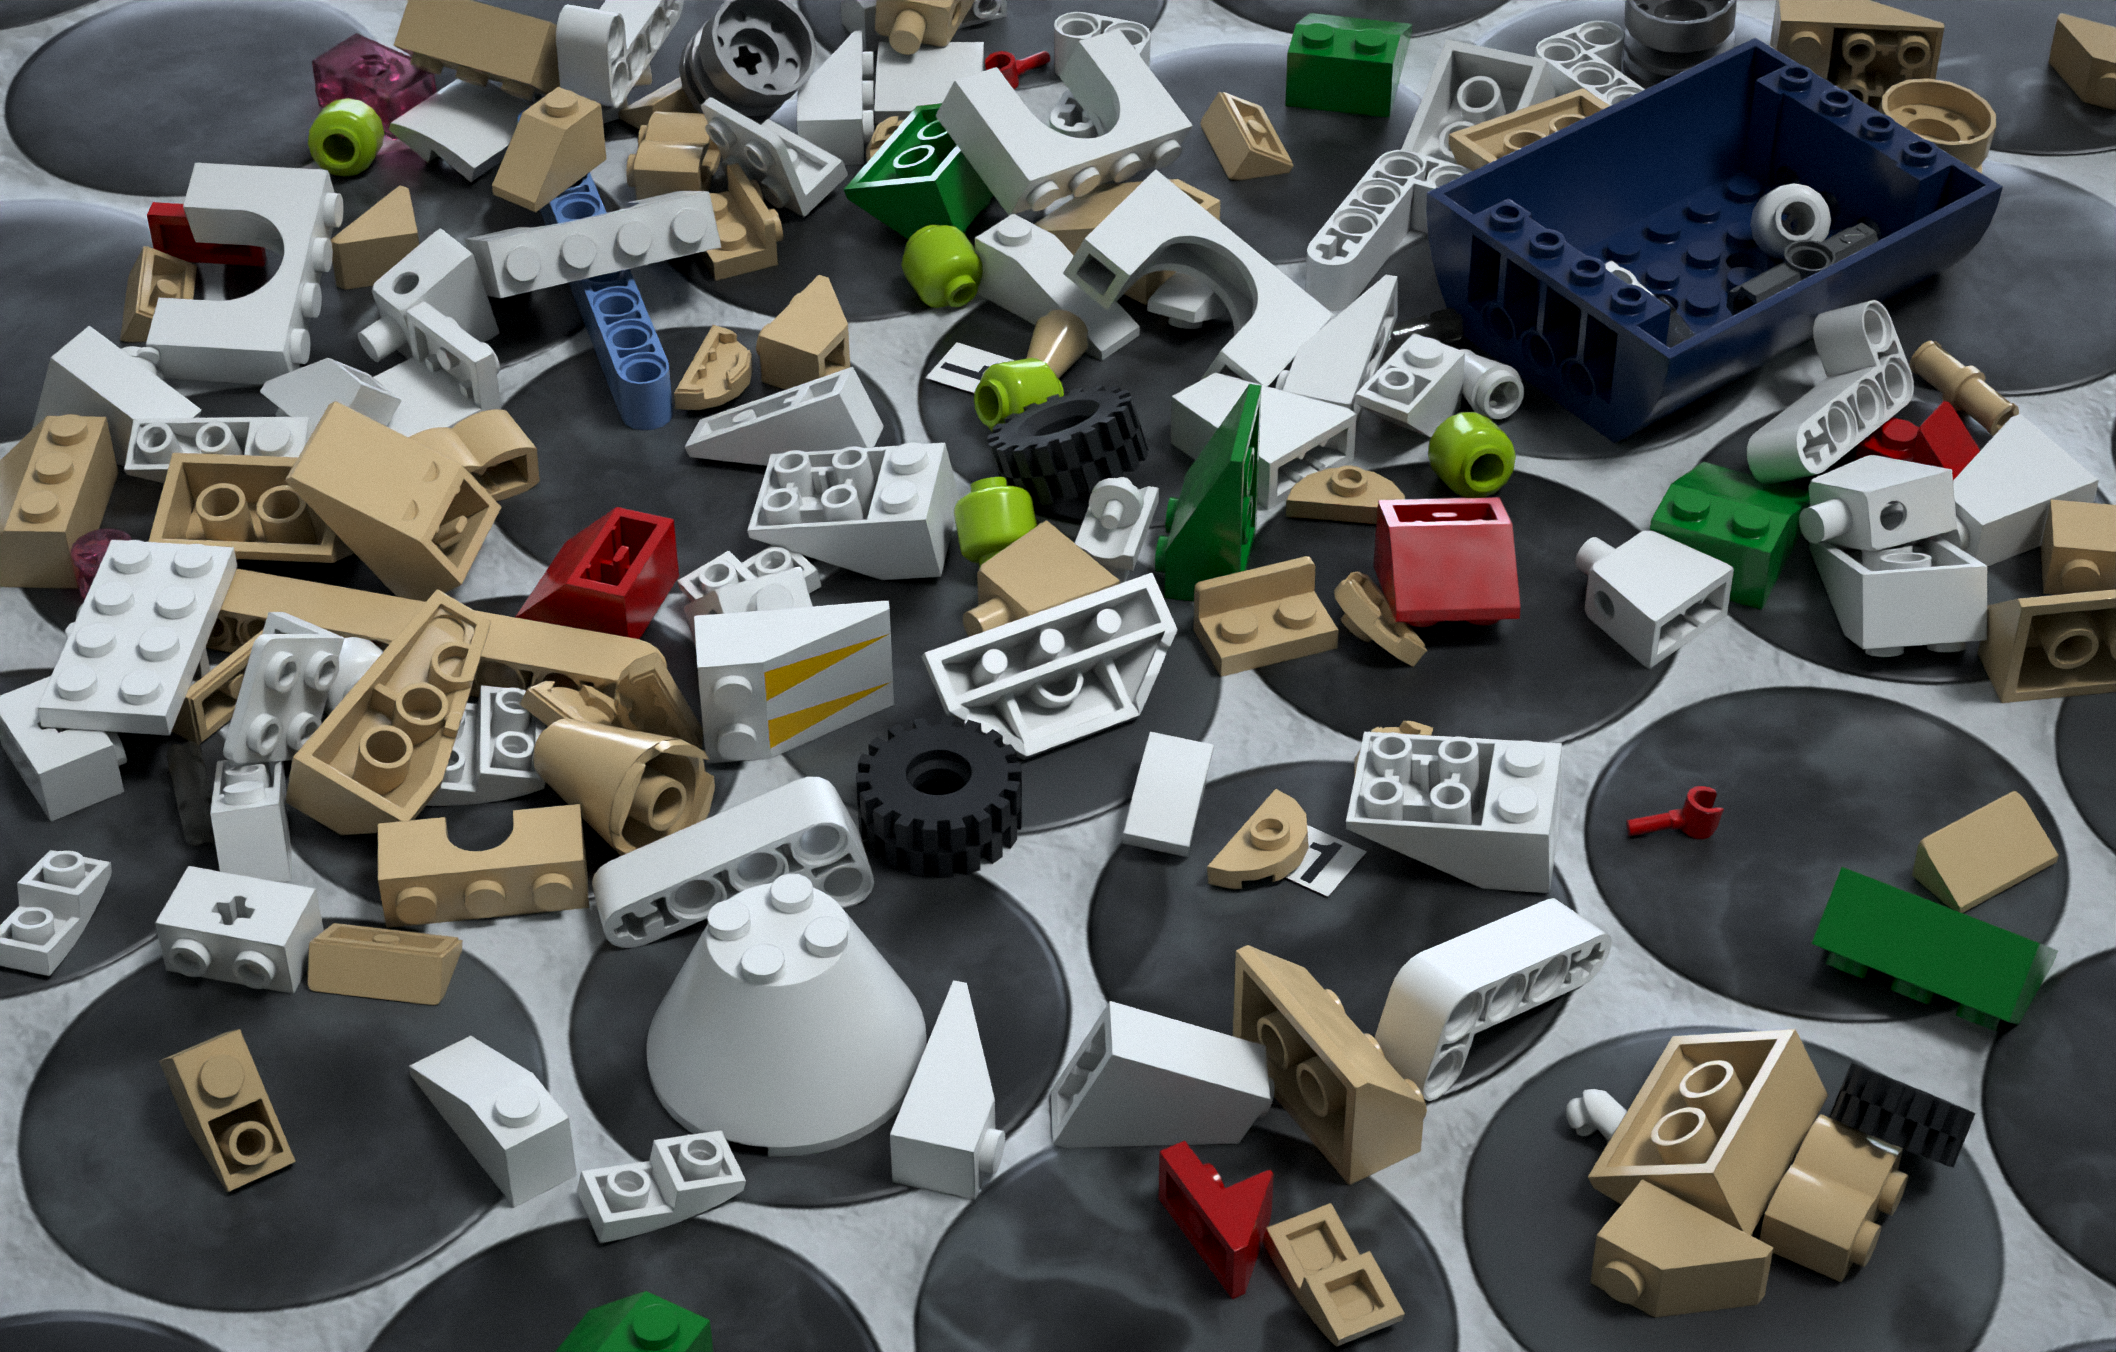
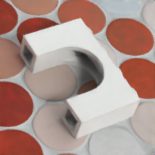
(1033, 164)
(1169, 231)
(597, 245)
(268, 329)

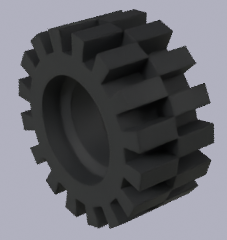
(1902, 1115)

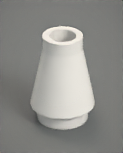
(1491, 386)

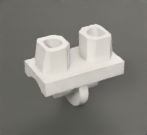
(1117, 524)

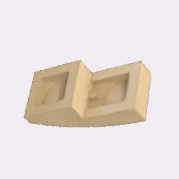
(1329, 1276)

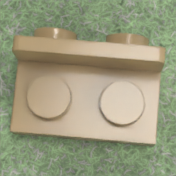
(744, 227)
(1262, 617)

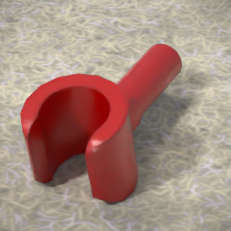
(1013, 68)
(1694, 819)

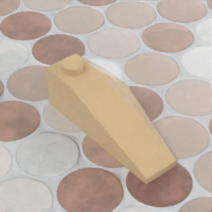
(396, 728)

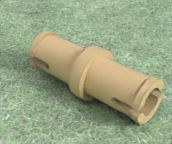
(1962, 386)

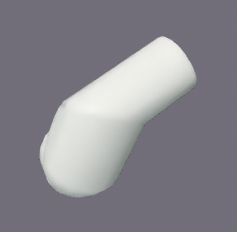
(1595, 1112)

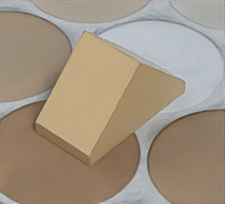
(375, 241)

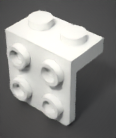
(783, 164)
(446, 376)
(282, 690)

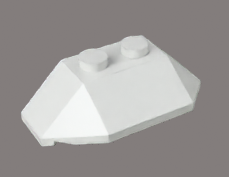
(1059, 669)

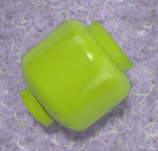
(346, 137)
(942, 266)
(1011, 386)
(1471, 455)
(992, 518)

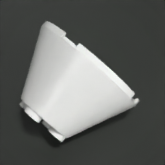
(785, 1026)

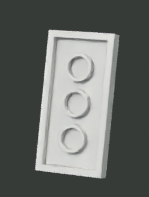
(138, 638)

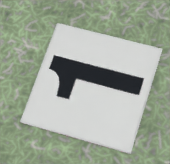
(964, 367)
(1325, 862)

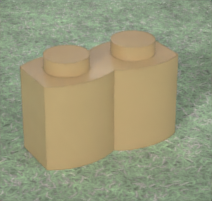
(672, 155)
(490, 450)
(1832, 1199)

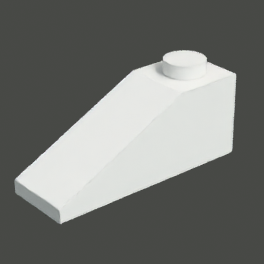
(1027, 278)
(1346, 350)
(807, 418)
(500, 1117)
(947, 1120)

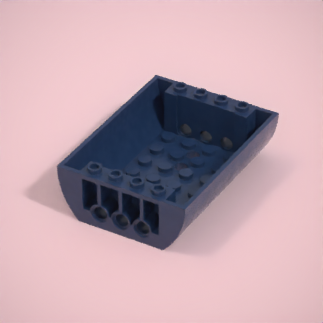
(1671, 198)

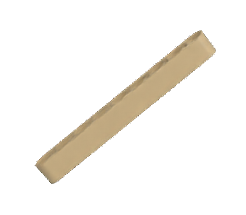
(514, 655)

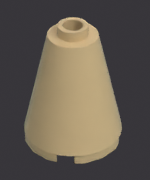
(626, 780)

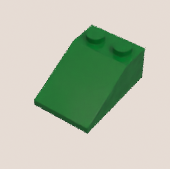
(1346, 64)
(1217, 507)
(1735, 522)

